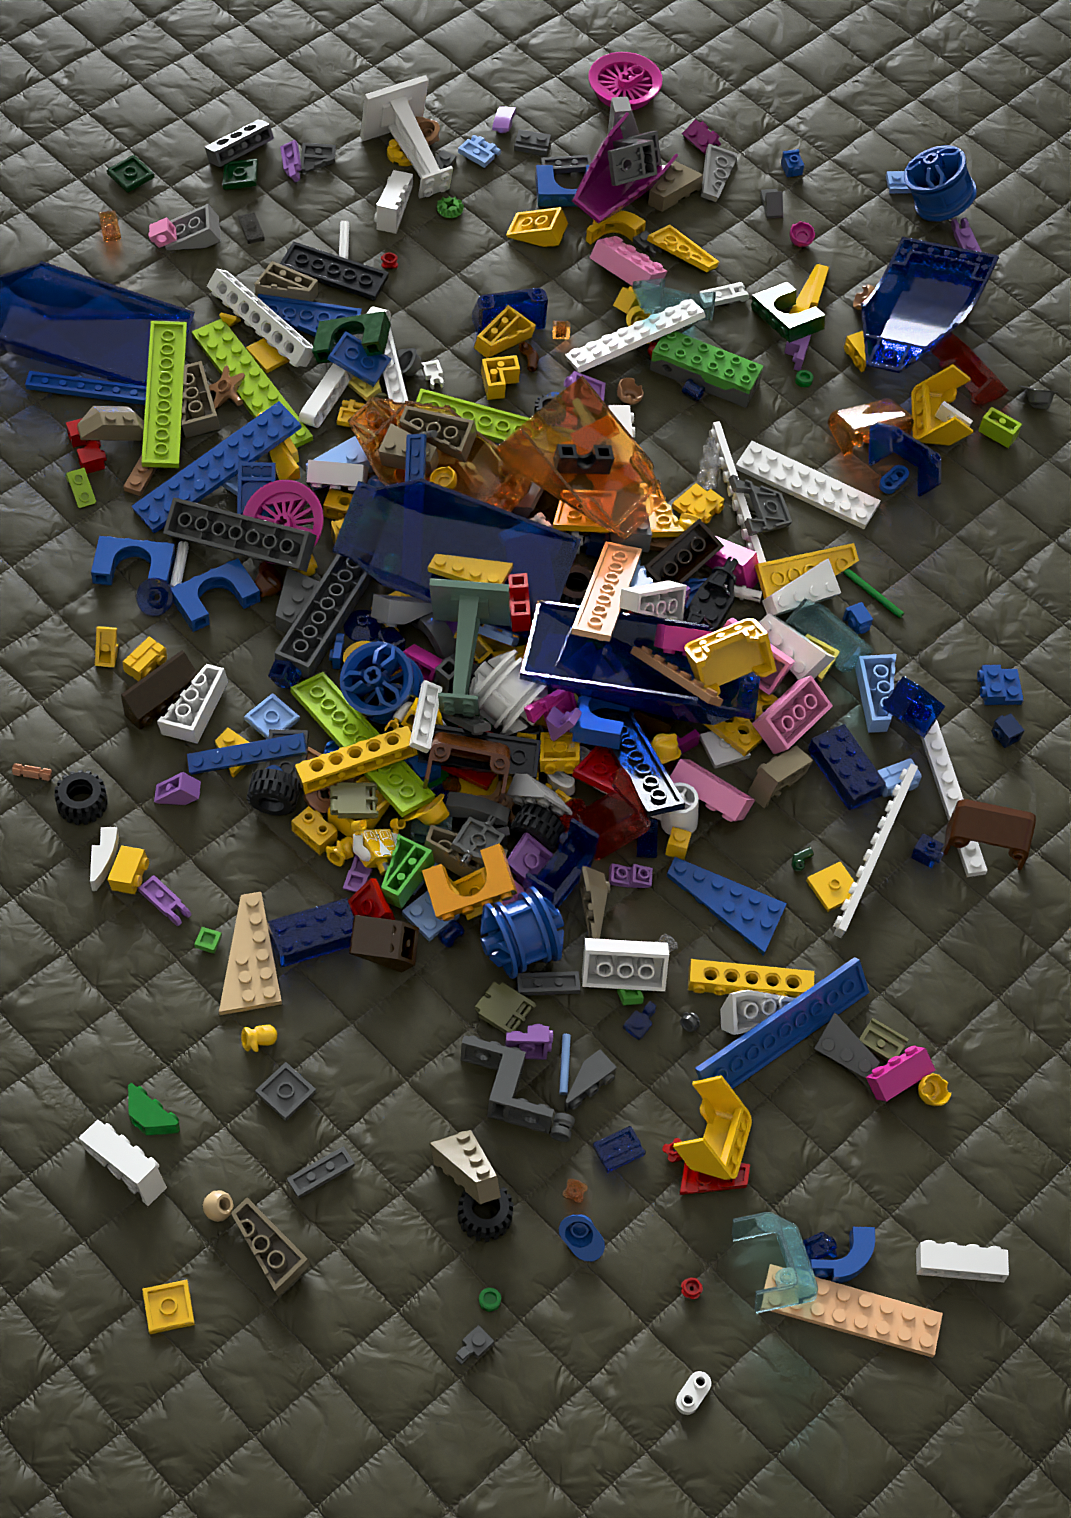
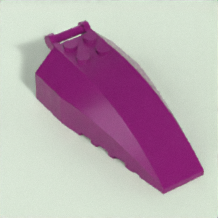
(598, 195)

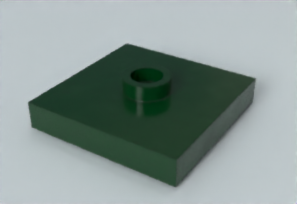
(130, 173)
(240, 174)

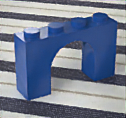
(549, 192)
(112, 551)
(228, 576)
(596, 730)

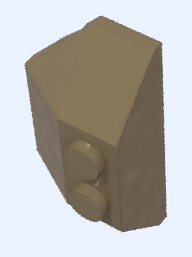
(111, 424)

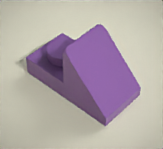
(798, 351)
(560, 723)

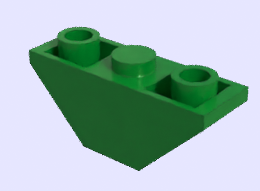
(149, 1114)

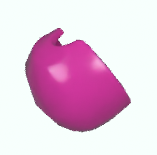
(802, 234)

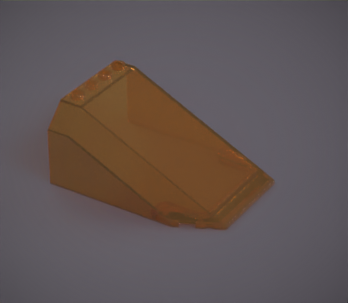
(582, 418)

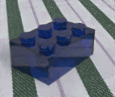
(913, 706)

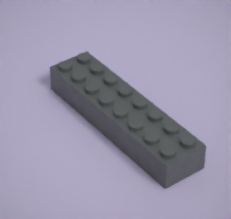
(240, 534)
(323, 615)

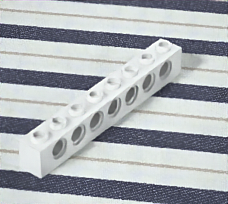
(261, 318)

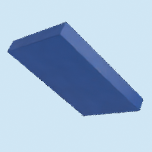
(352, 357)

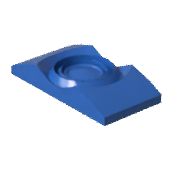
(250, 479)

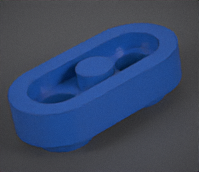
(891, 482)

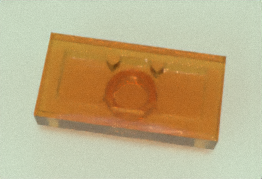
(109, 226)

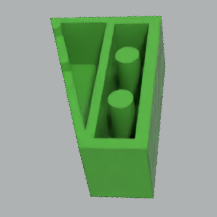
(405, 871)

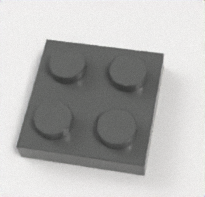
(285, 1091)

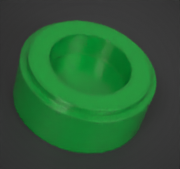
(804, 378)
(489, 1299)

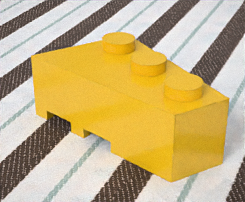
(504, 332)

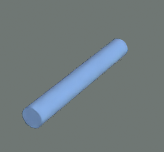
(564, 1072)

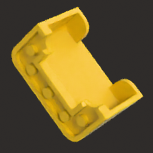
(731, 654)

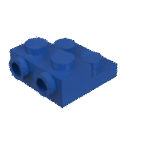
(999, 685)

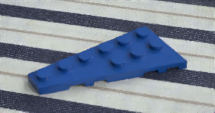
(734, 904)

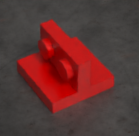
(370, 901)

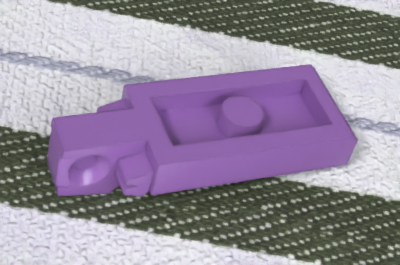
(291, 160)

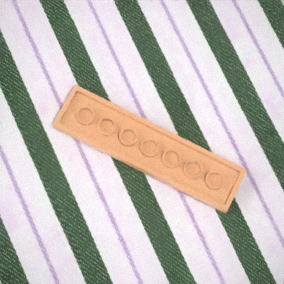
(602, 599)
(867, 1315)

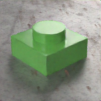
(208, 940)
(630, 996)

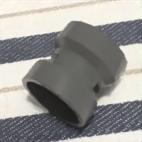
(562, 1126)

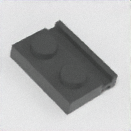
(532, 142)

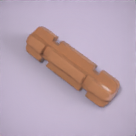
(32, 772)

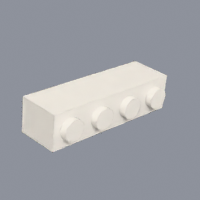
(962, 1261)

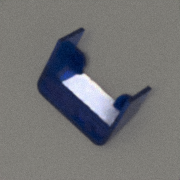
(889, 438)
(564, 868)

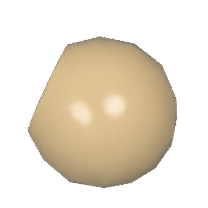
(218, 1206)

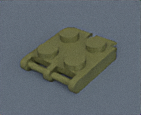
(353, 800)
(503, 1007)

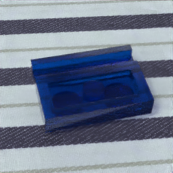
(619, 1149)

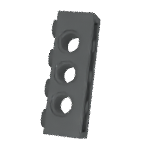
(239, 143)

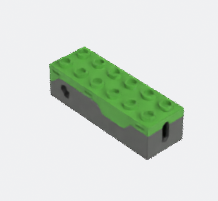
(708, 366)

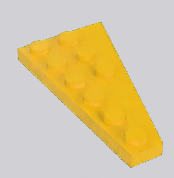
(780, 572)

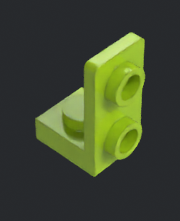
(81, 487)

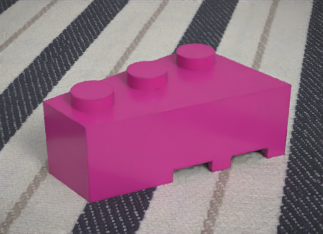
(745, 570)

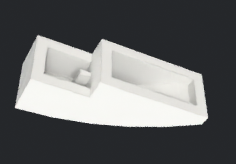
(103, 856)

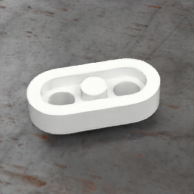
(694, 1392)

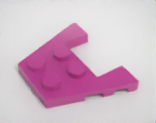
(561, 699)

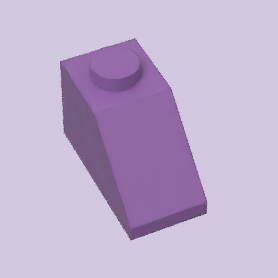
(178, 790)

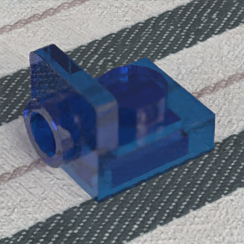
(820, 1246)

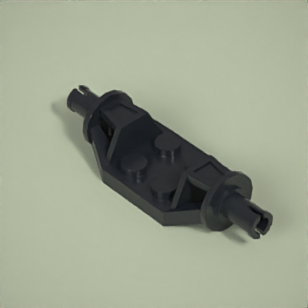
(713, 599)

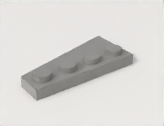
(716, 171)

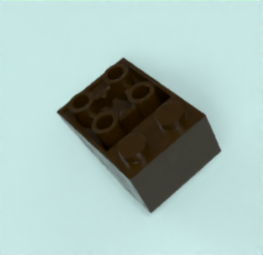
(384, 942)

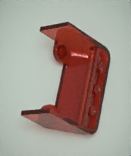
(984, 383)

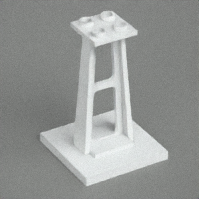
(395, 111)

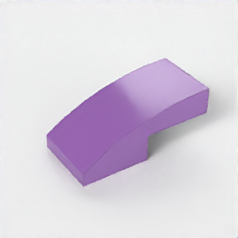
(357, 876)

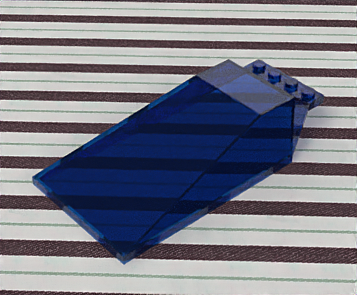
(80, 322)
(403, 525)
(616, 676)

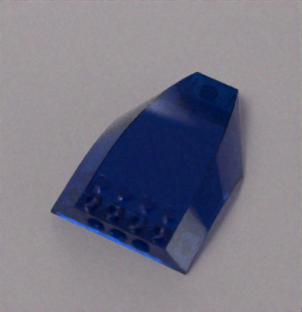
(921, 301)

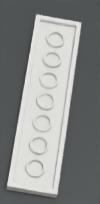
(635, 335)
(807, 484)

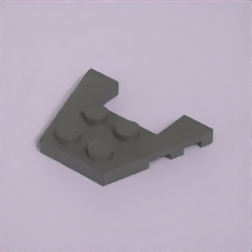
(768, 505)

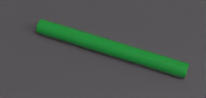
(875, 594)

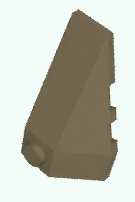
(593, 895)

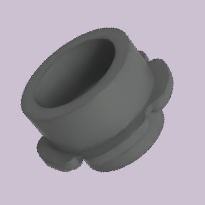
(690, 1021)

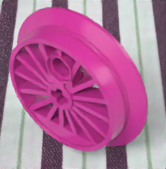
(638, 81)
(284, 493)

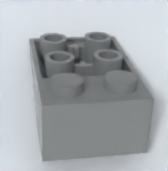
(528, 790)

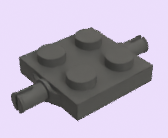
(474, 837)

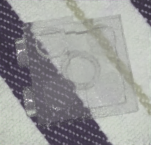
(709, 465)

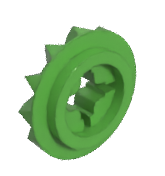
(452, 212)

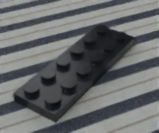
(335, 270)
(523, 752)

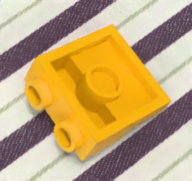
(699, 503)
(558, 755)

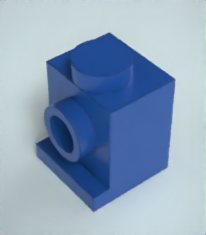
(792, 163)
(858, 618)

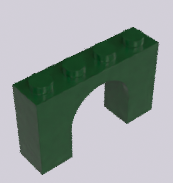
(373, 326)
(789, 326)

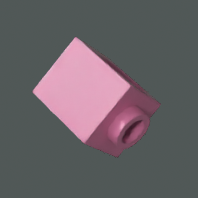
(162, 232)

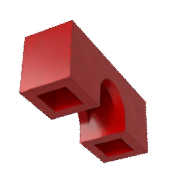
(90, 456)
(519, 602)

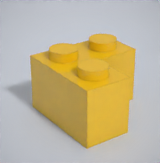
(497, 373)

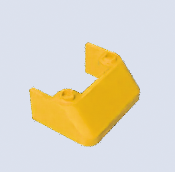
(925, 402)
(726, 1131)

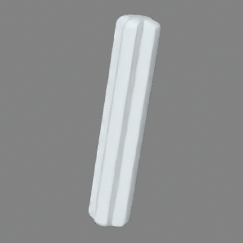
(344, 239)
(179, 564)

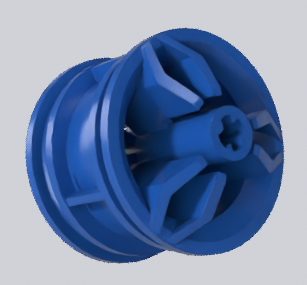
(940, 183)
(375, 665)
(522, 932)

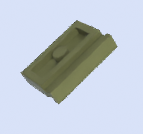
(883, 1040)

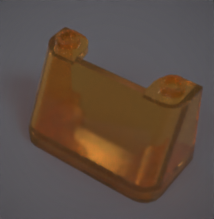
(853, 424)

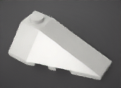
(749, 1008)

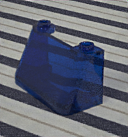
(529, 302)

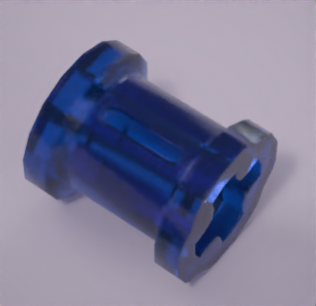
(693, 389)
(451, 933)

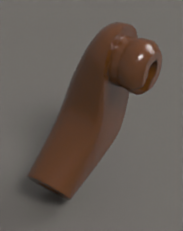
(531, 354)

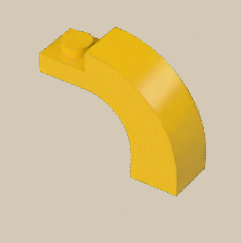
(621, 222)

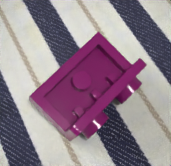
(700, 136)

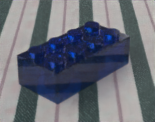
(846, 767)
(312, 932)

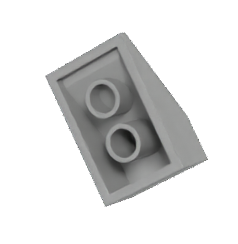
(196, 229)
(398, 609)

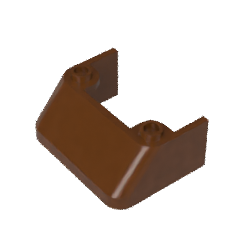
(449, 744)
(991, 826)

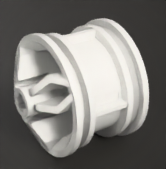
(504, 694)

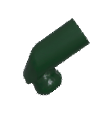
(799, 858)

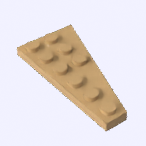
(251, 968)

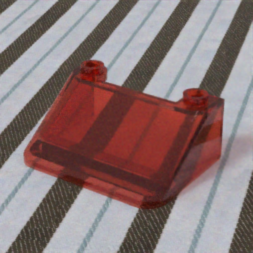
(615, 817)

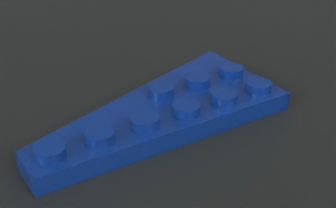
(306, 314)

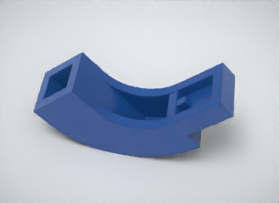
(845, 1269)

